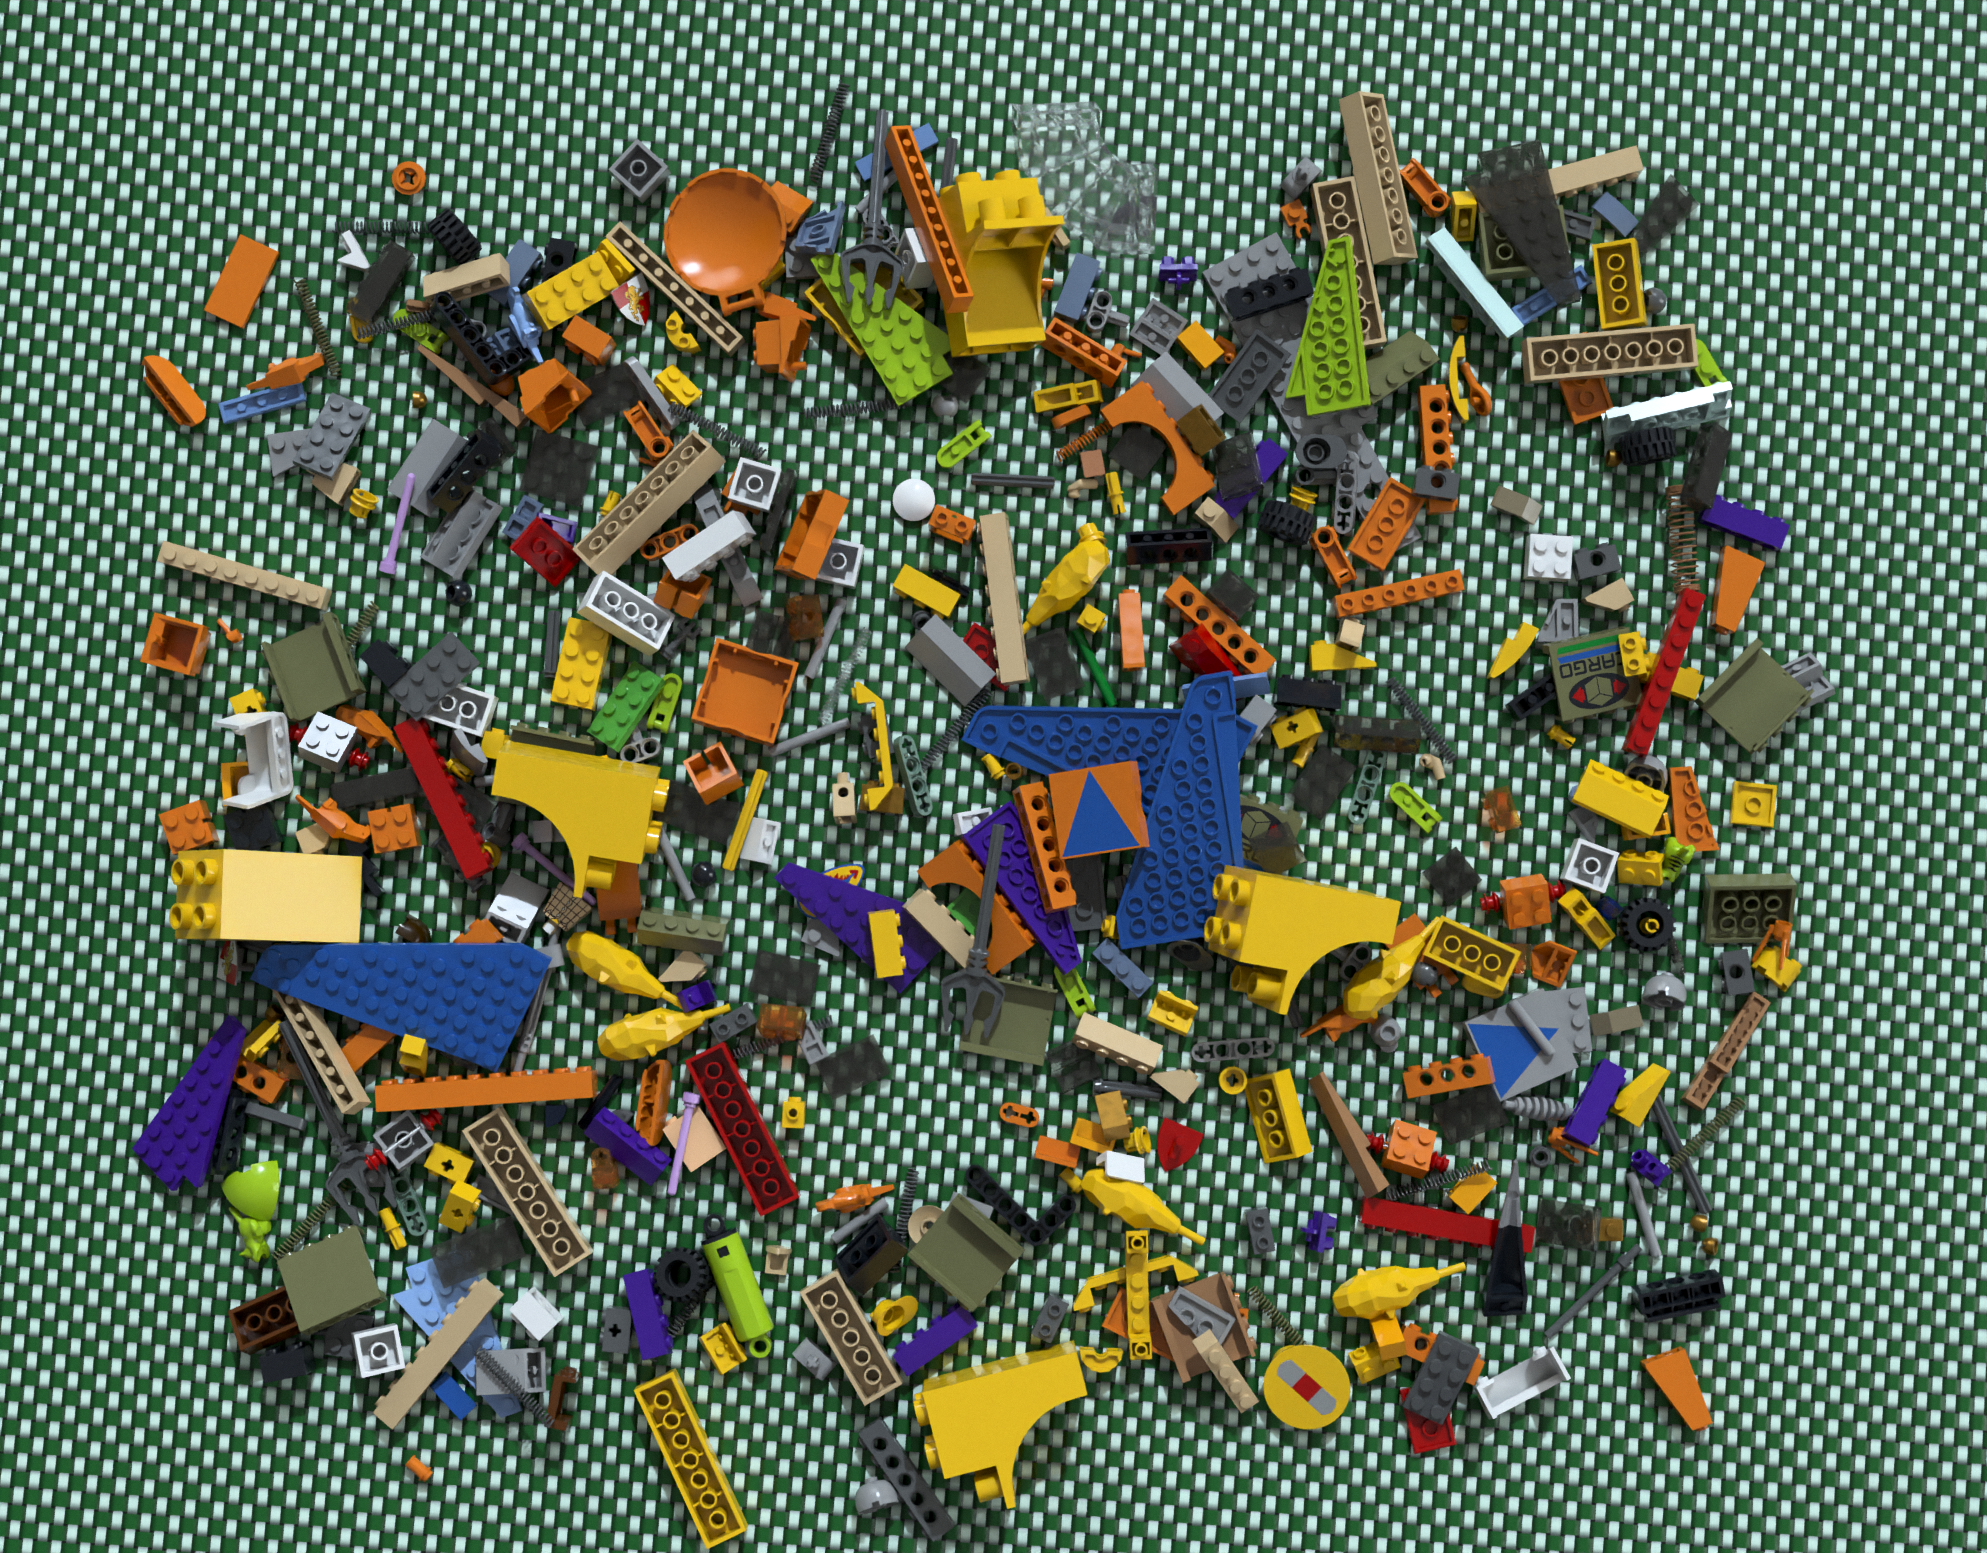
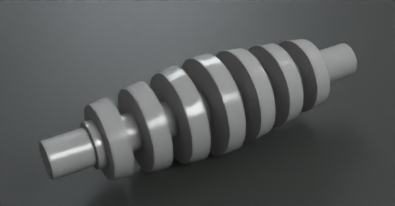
(1538, 1108)

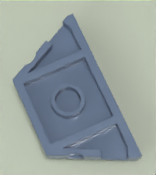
(820, 232)

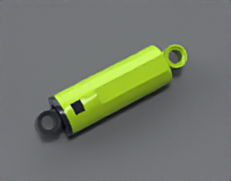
(737, 1284)

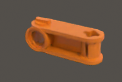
(1424, 188)
(648, 432)
(1332, 556)

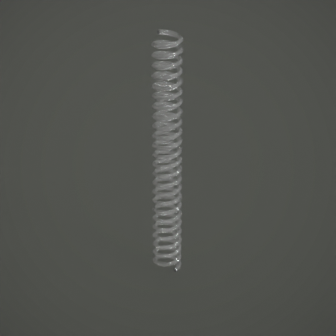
(835, 689)

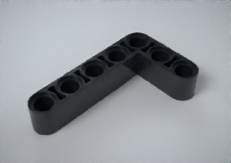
(478, 343)
(1016, 1208)

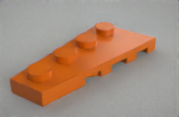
(1688, 811)

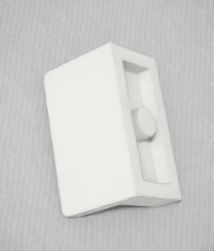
(760, 841)
(1122, 1166)

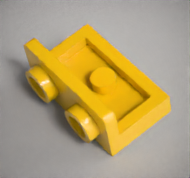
(616, 262)
(676, 387)
(1632, 654)
(1640, 867)
(1172, 1012)
(259, 1040)
(723, 1348)
(1368, 1363)

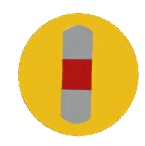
(1306, 1386)

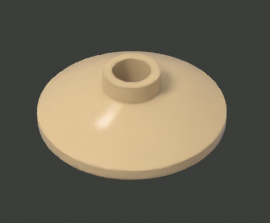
(918, 1221)

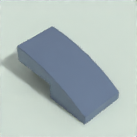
(1615, 214)
(502, 340)
(523, 516)

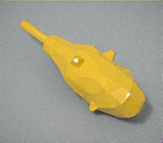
(1068, 582)
(615, 966)
(1384, 976)
(651, 1031)
(1132, 1204)
(1386, 1289)

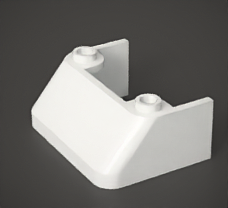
(267, 757)
(1521, 1382)

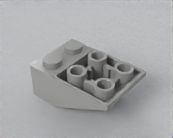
(516, 908)
(524, 1364)

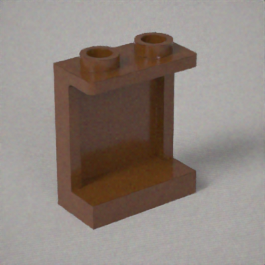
(562, 1420)

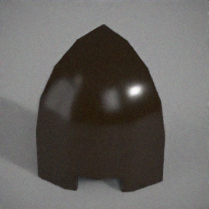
(414, 930)

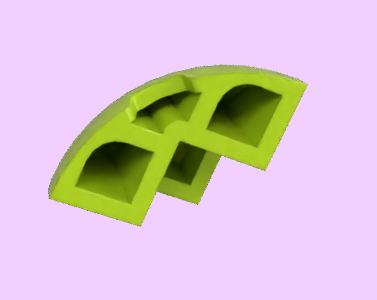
(254, 1190)

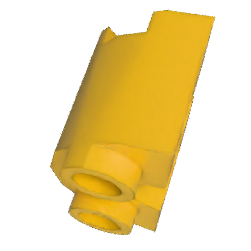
(680, 340)
(1768, 964)
(1100, 1362)

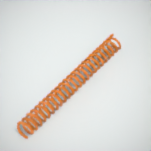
(1082, 439)

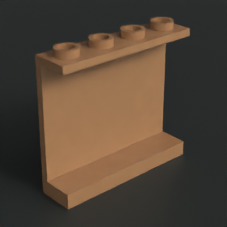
(1217, 1291)

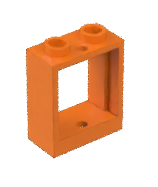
(955, 529)

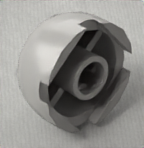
(1648, 771)
(1665, 991)
(875, 1495)

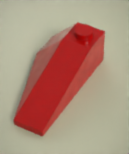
(1202, 653)

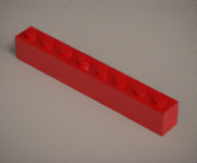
(1663, 672)
(444, 798)
(1435, 1223)

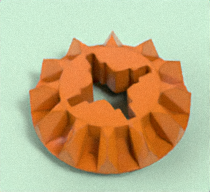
(410, 168)

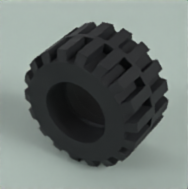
(454, 236)
(1647, 446)
(1286, 522)
(1628, 924)
(666, 1275)

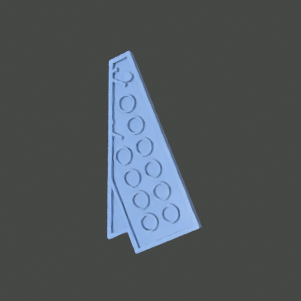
(431, 1303)

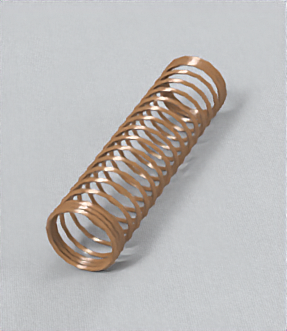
(1676, 490)

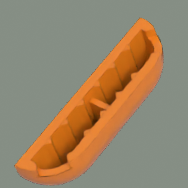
(173, 391)
(654, 1101)

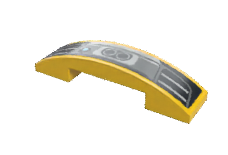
(1459, 406)

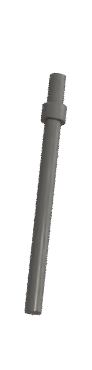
(1623, 1262)

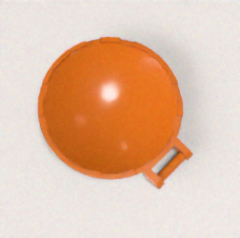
(726, 235)

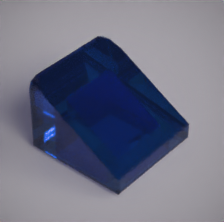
(1608, 908)

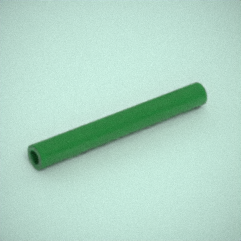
(1094, 667)

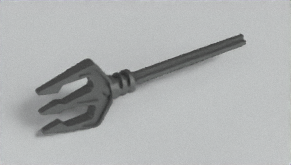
(871, 251)
(975, 976)
(351, 1161)

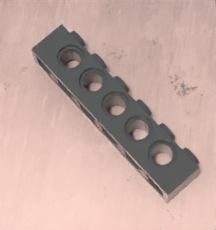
(930, 1528)

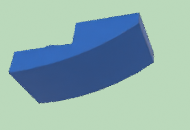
(453, 1395)

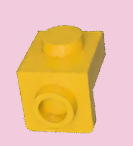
(1109, 927)

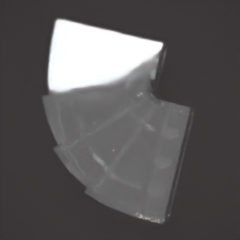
(1083, 179)

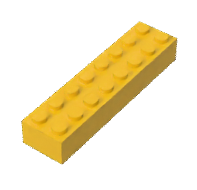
(691, 1458)

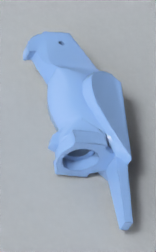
(524, 323)

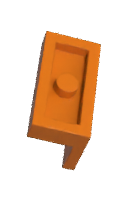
(1057, 1151)

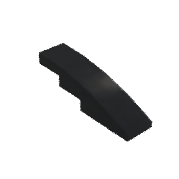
(368, 867)

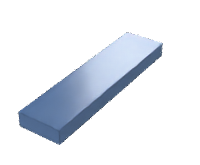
(924, 137)
(1543, 301)
(261, 402)
(1245, 685)

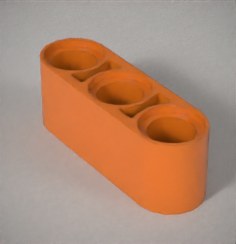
(659, 542)

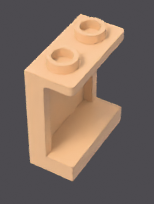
(702, 1140)

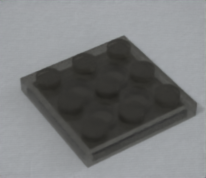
(559, 468)

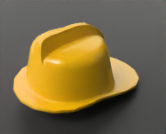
(893, 1314)

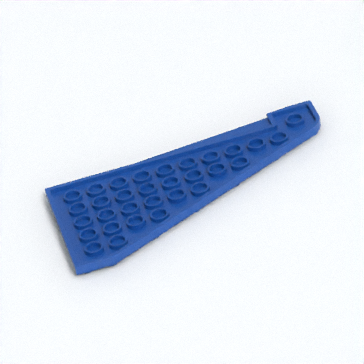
(1084, 737)

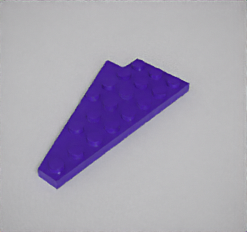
(1019, 886)
(845, 912)
(186, 1127)

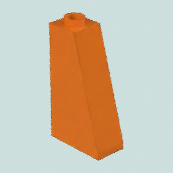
(1733, 588)
(1130, 631)
(1678, 1383)

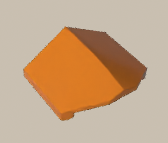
(1551, 962)

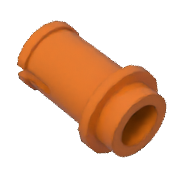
(419, 1469)

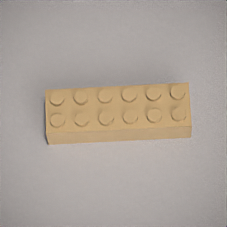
(851, 1336)

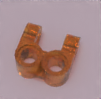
(604, 1171)

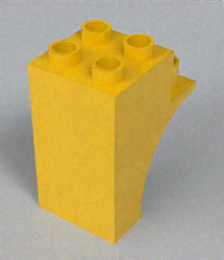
(1002, 247)
(593, 802)
(266, 896)
(1287, 927)
(989, 1408)

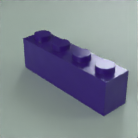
(1270, 458)
(1745, 524)
(1594, 1103)
(627, 1146)
(648, 1314)
(934, 1339)

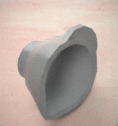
(1386, 1033)

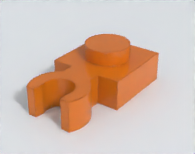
(1295, 215)

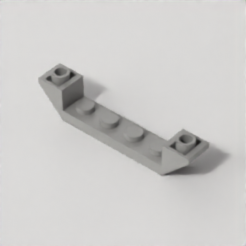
(735, 565)

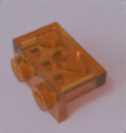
(1501, 809)

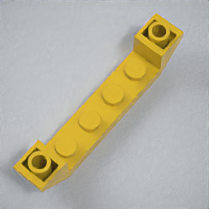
(865, 696)
(1137, 1295)
(1085, 1300)

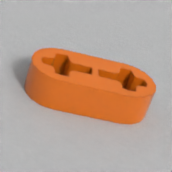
(1071, 416)
(1017, 1119)

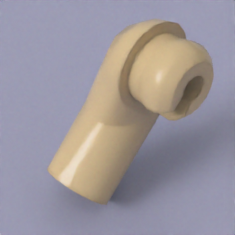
(1080, 484)
(1433, 763)

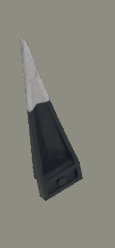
(1506, 1278)

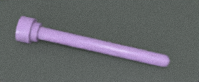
(389, 565)
(521, 842)
(690, 1102)

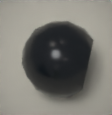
(458, 593)
(703, 874)

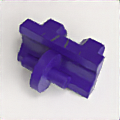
(1178, 273)
(1649, 1166)
(1317, 1229)

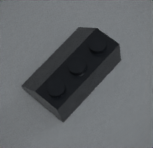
(1307, 693)
(870, 1255)

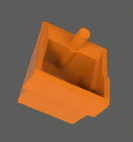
(781, 345)
(550, 394)
(176, 644)

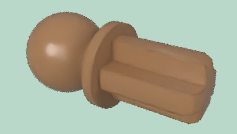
(417, 306)

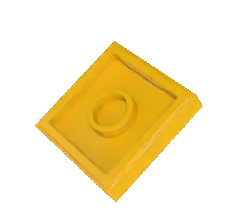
(1753, 804)

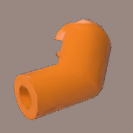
(1228, 347)

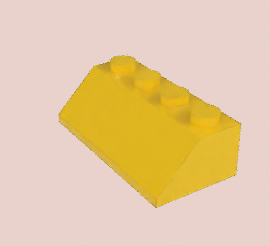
(1620, 798)
(1277, 1116)

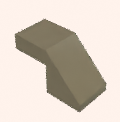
(1516, 504)
(1616, 1020)

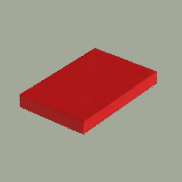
(545, 551)
(982, 644)
(1425, 1433)

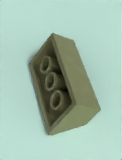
(1398, 365)
(682, 930)

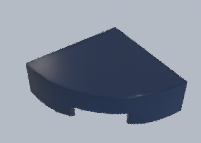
(554, 1114)

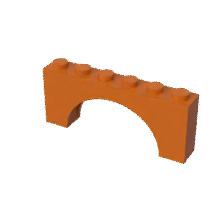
(1189, 476)
(1009, 933)

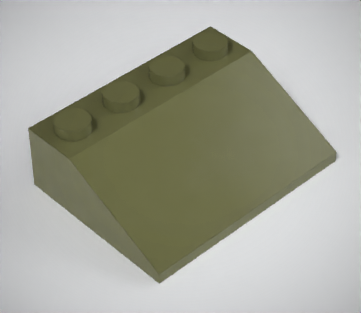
(1498, 256)
(1745, 904)

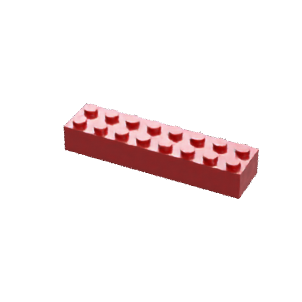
(743, 1128)

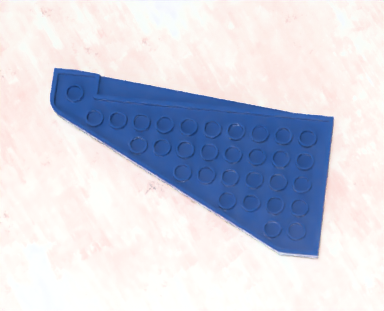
(1189, 823)
(450, 994)

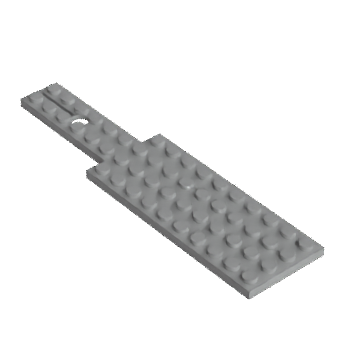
(1286, 329)

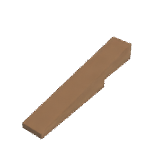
(477, 391)
(1725, 1052)
(1349, 1136)

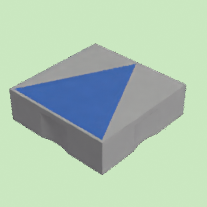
(1514, 1054)

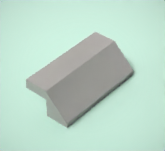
(1176, 389)
(427, 461)
(461, 534)
(950, 660)
(1809, 674)

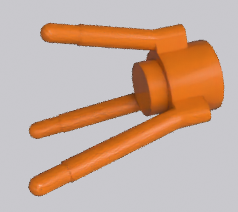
(1781, 932)
(1557, 1140)

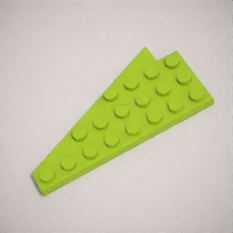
(897, 340)
(1331, 352)

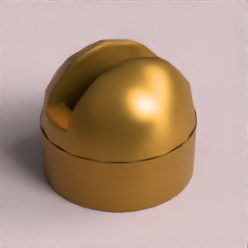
(1459, 322)
(419, 399)
(1613, 458)
(1014, 766)
(273, 1013)
(1699, 1223)
(1711, 1246)

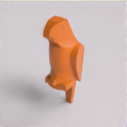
(778, 306)
(288, 372)
(368, 726)
(335, 821)
(1336, 1023)
(852, 1197)

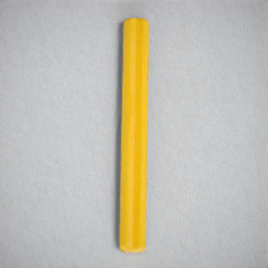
(745, 820)

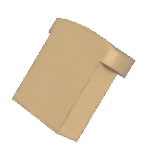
(777, 1259)

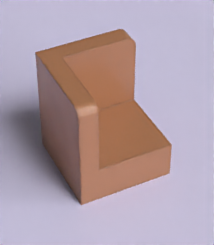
(1092, 463)

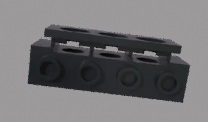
(1296, 278)
(225, 1142)
(1679, 1295)

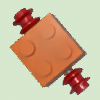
(1524, 900)
(1408, 1150)

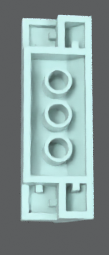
(1473, 285)
(1670, 411)

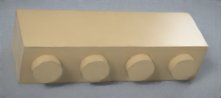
(468, 279)
(940, 925)
(1116, 1044)
(1225, 1371)

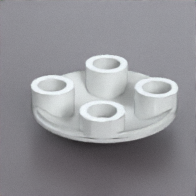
(913, 500)

